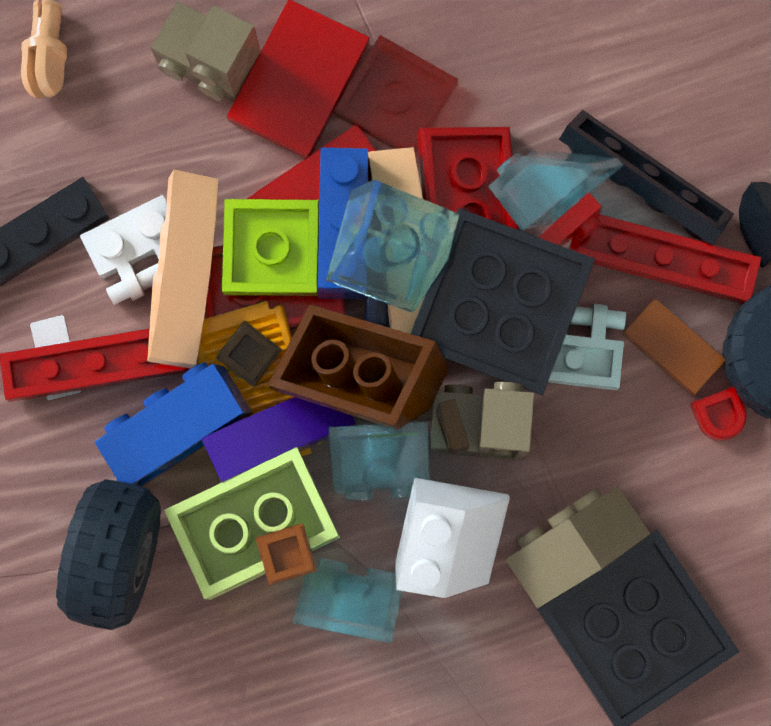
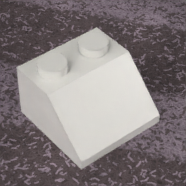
(449, 538)

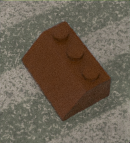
(360, 368)

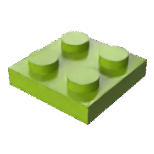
(270, 247)

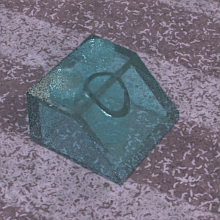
(546, 185)
(391, 245)
(378, 459)
(349, 602)

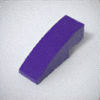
(271, 434)

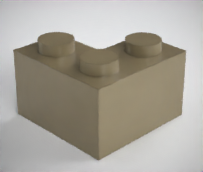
(207, 49)
(494, 422)
(576, 544)

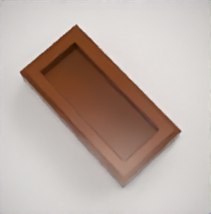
(674, 347)

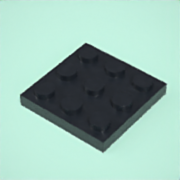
(503, 301)
(638, 631)

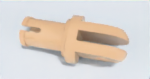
(43, 52)

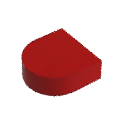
(720, 415)

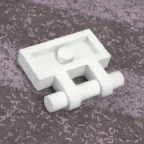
(125, 242)

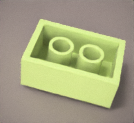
(222, 522)

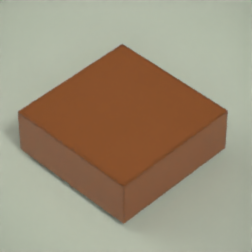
(286, 554)

